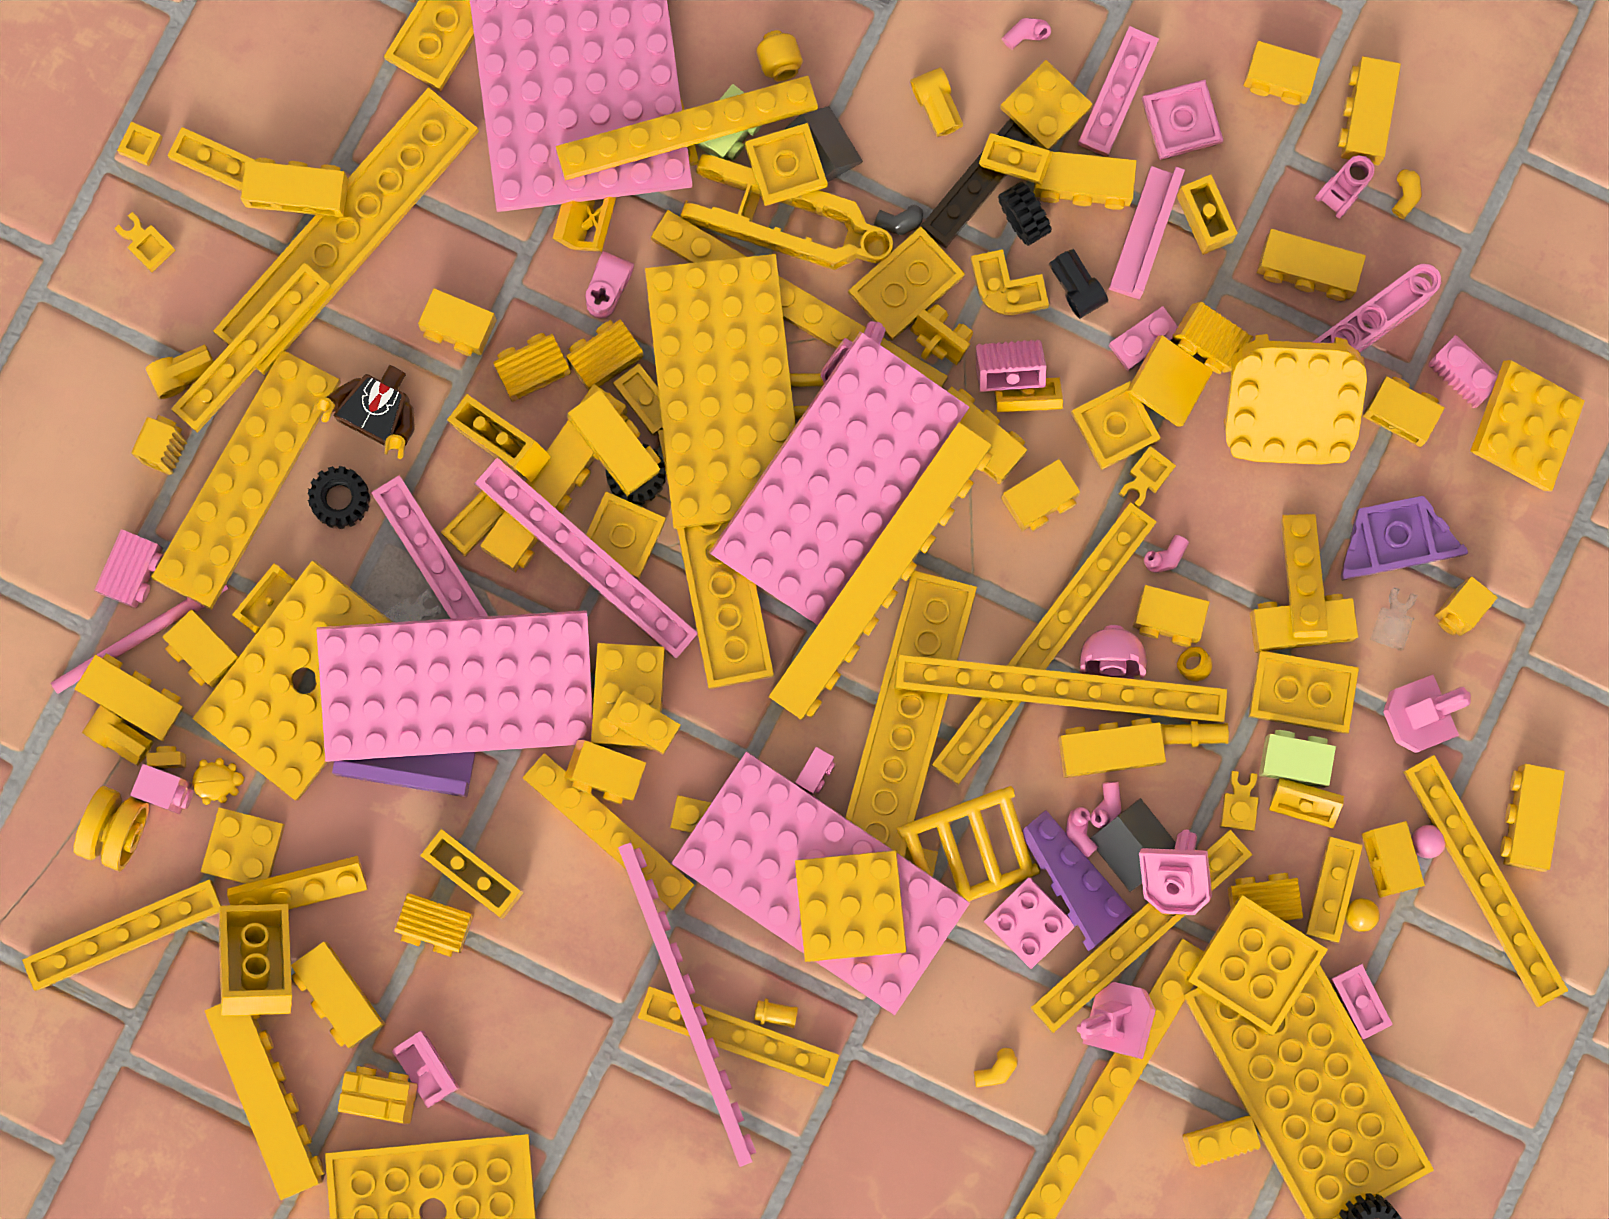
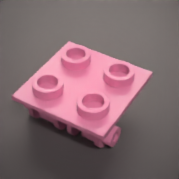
(1030, 923)

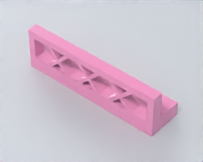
(1146, 231)

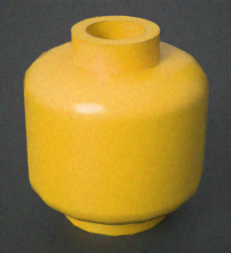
(779, 55)

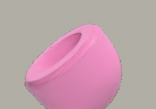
(1428, 841)

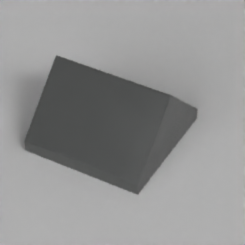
(831, 142)
(1126, 836)

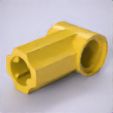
(933, 93)
(173, 374)
(112, 732)

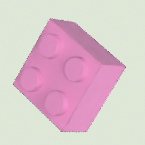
(816, 768)

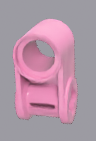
(1343, 189)
(608, 279)

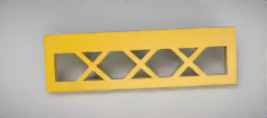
(577, 218)

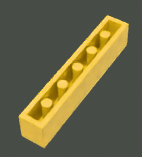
(567, 467)
(266, 1102)

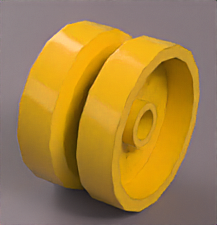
(111, 828)

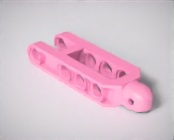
(1386, 309)

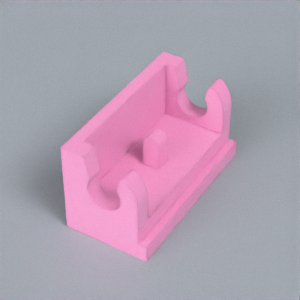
(425, 1068)

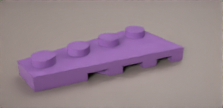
(1085, 891)

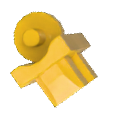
(939, 338)

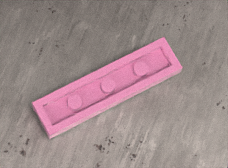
(1118, 91)

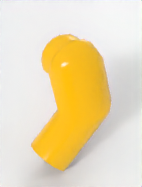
(1412, 193)
(1001, 1070)

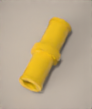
(1195, 733)

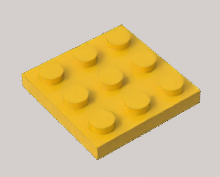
(1527, 425)
(850, 906)
(1257, 964)

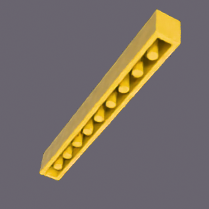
(881, 571)

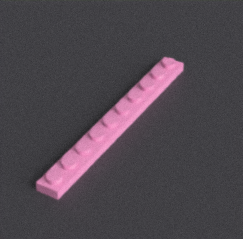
(693, 1017)

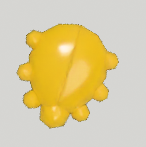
(216, 780)

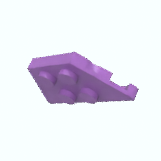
(1397, 538)

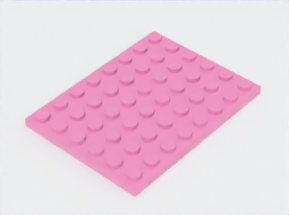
(567, 75)

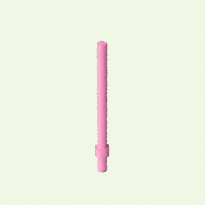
(131, 640)

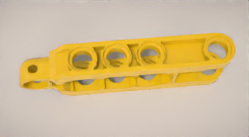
(861, 241)

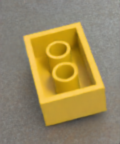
(630, 669)
(255, 959)

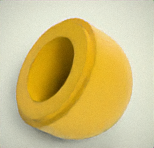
(1199, 673)
(1362, 915)

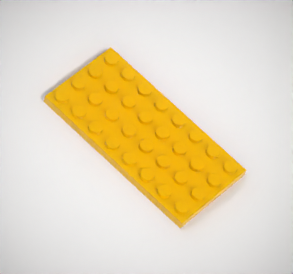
(719, 380)
(1315, 1099)

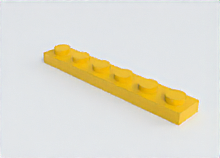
(250, 347)
(605, 828)
(122, 935)
(744, 1038)

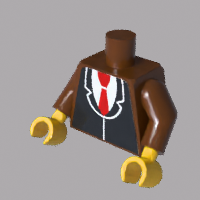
(373, 409)

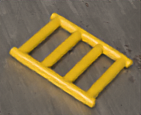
(973, 810)

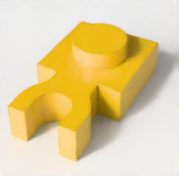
(147, 244)
(1149, 474)
(1239, 808)

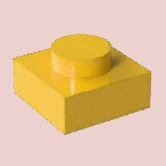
(140, 144)
(166, 758)

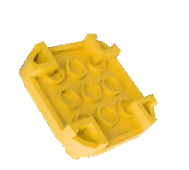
(1295, 401)

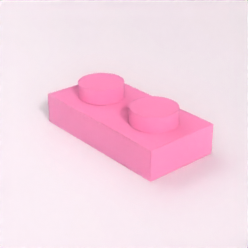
(1136, 342)
(1361, 1001)

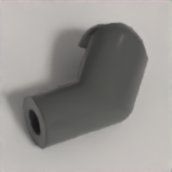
(901, 223)

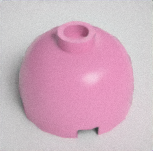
(1113, 654)

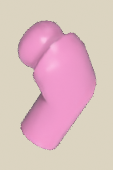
(1027, 29)
(1166, 559)
(1109, 807)
(1077, 830)

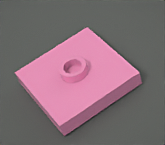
(1182, 119)

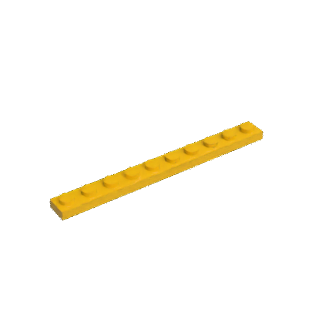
(797, 305)
(1048, 638)
(1060, 688)
(1109, 1093)

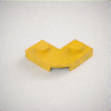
(1003, 294)

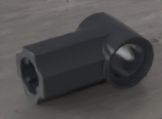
(1082, 291)

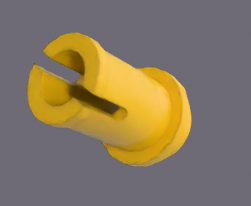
(775, 1013)

